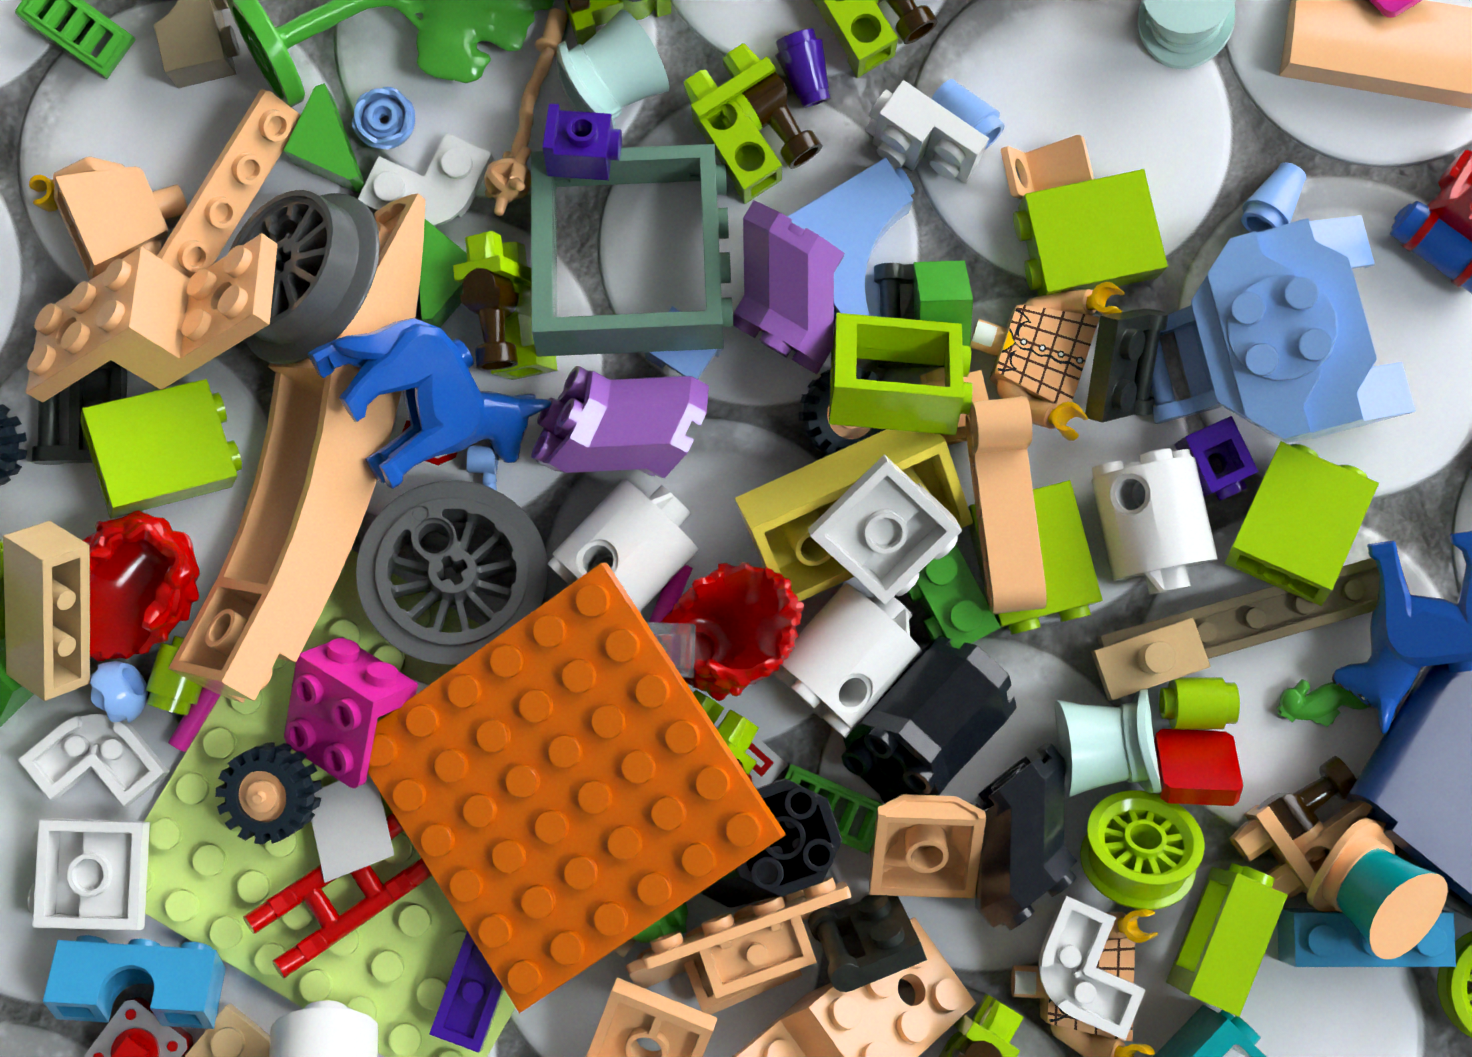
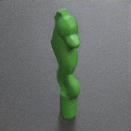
(1319, 705)

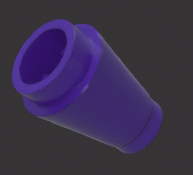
(804, 65)

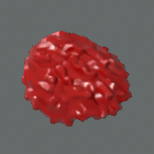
(138, 584)
(742, 626)

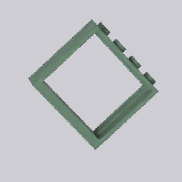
(631, 331)

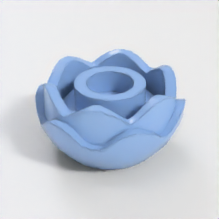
(379, 103)
(118, 690)

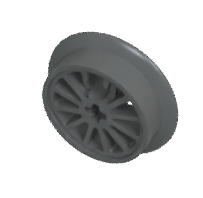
(321, 269)
(433, 509)

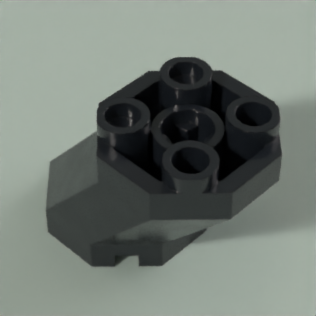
(930, 721)
(1023, 839)
(792, 861)

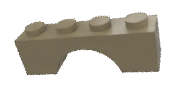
(196, 42)

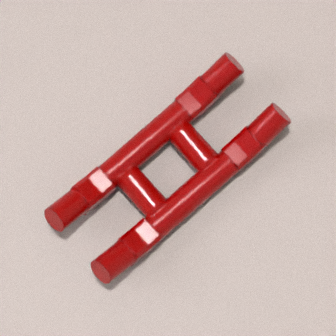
(334, 926)

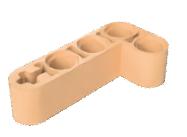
(1004, 503)

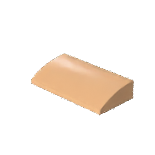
(1355, 46)

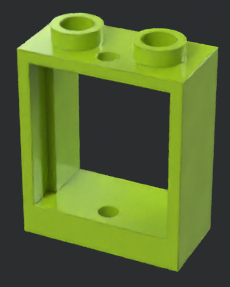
(894, 403)
(1227, 937)

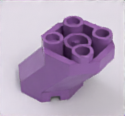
(787, 287)
(620, 423)

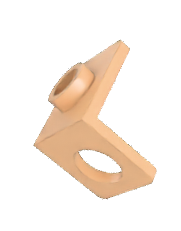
(1047, 166)

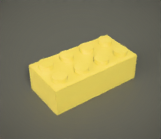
(787, 506)

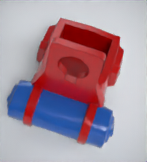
(1443, 228)

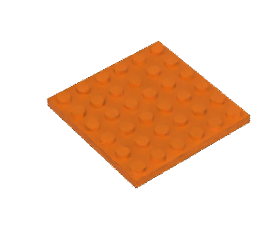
(567, 787)

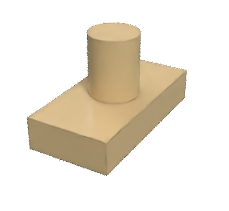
(1150, 659)

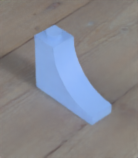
(854, 221)

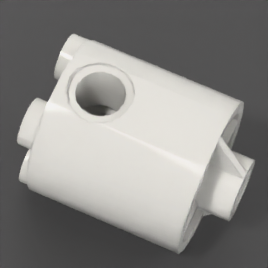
(1154, 518)
(634, 537)
(849, 657)
(324, 1031)

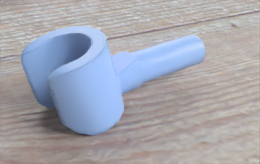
(484, 461)

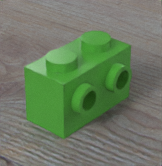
(953, 601)

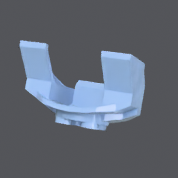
(1284, 336)

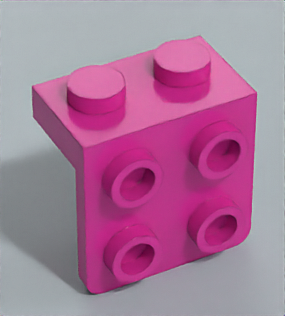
(337, 704)

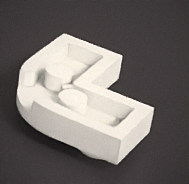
(447, 185)
(98, 745)
(1071, 974)

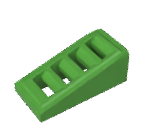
(46, 16)
(864, 839)

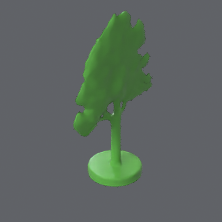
(444, 39)

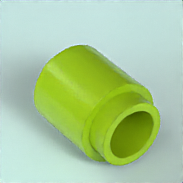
(168, 689)
(1200, 703)

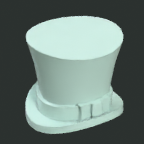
(1185, 31)
(611, 68)
(1107, 745)

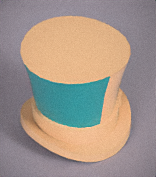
(1378, 891)

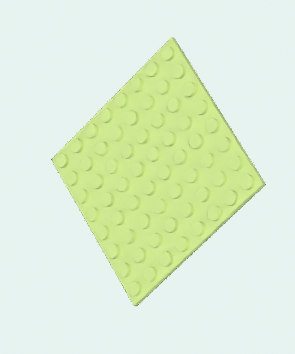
(210, 878)

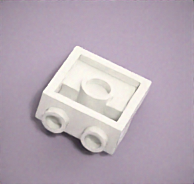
(915, 126)
(886, 530)
(89, 874)

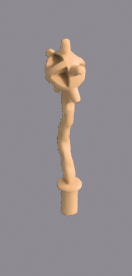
(510, 176)

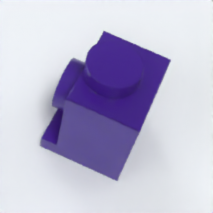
(580, 144)
(1227, 444)

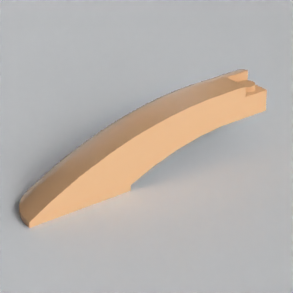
(305, 493)

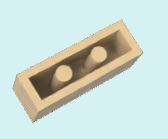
(47, 609)

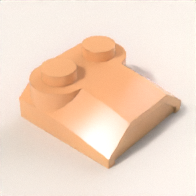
(926, 847)

